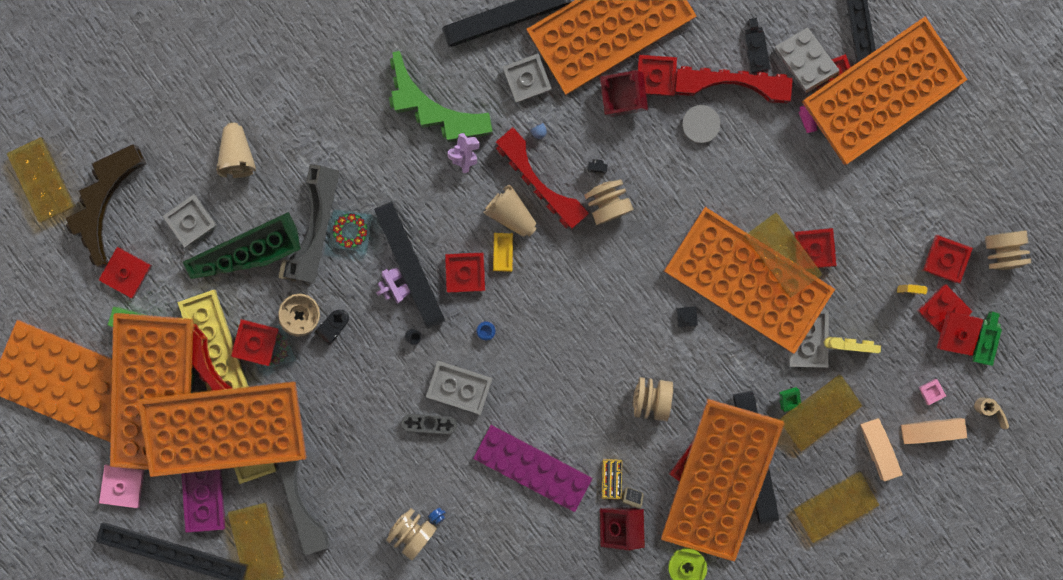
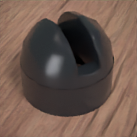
(413, 336)

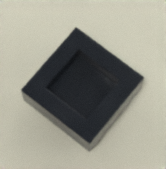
(597, 166)
(687, 316)

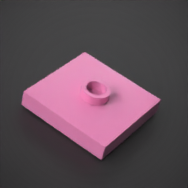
(121, 486)

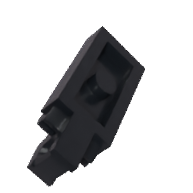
(756, 47)

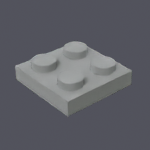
(527, 78)
(189, 221)

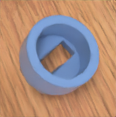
(539, 131)

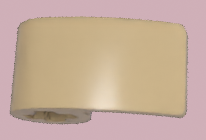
(993, 408)

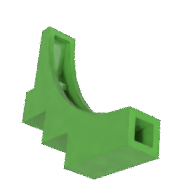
(431, 113)

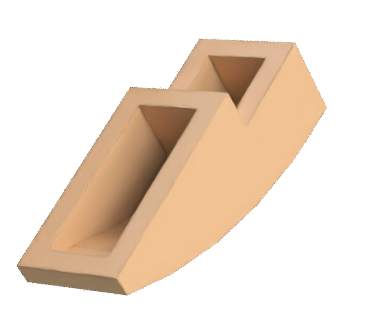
(934, 431)
(881, 450)

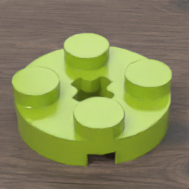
(685, 556)

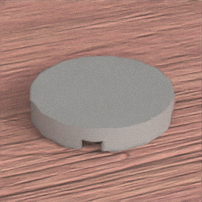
(701, 124)

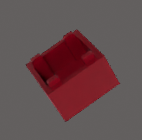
(624, 93)

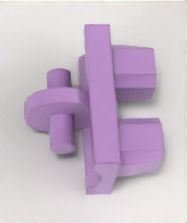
(462, 152)
(397, 293)

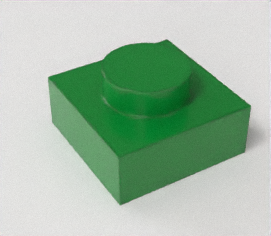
(789, 399)

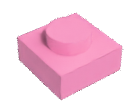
(932, 391)

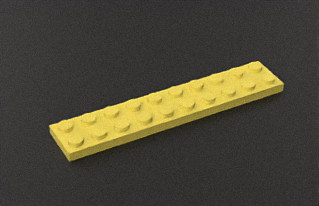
(209, 317)

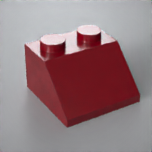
(622, 528)

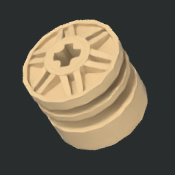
(608, 202)
(1008, 250)
(301, 304)
(653, 399)
(411, 534)

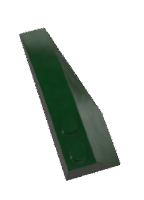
(248, 250)

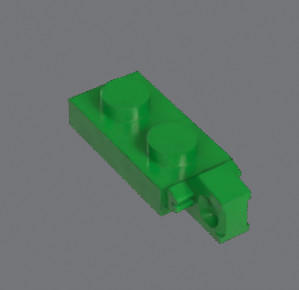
(988, 340)

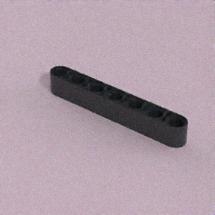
(498, 19)
(409, 265)
(766, 503)

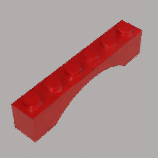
(771, 88)
(567, 208)
(203, 363)

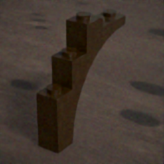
(96, 197)

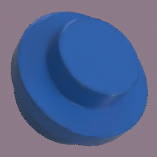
(486, 331)
(437, 516)

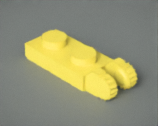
(851, 345)

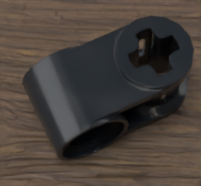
(330, 328)

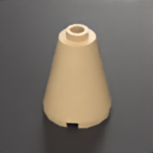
(235, 153)
(511, 212)

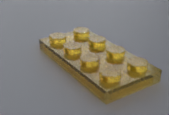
(41, 180)
(783, 255)
(820, 412)
(836, 506)
(256, 542)

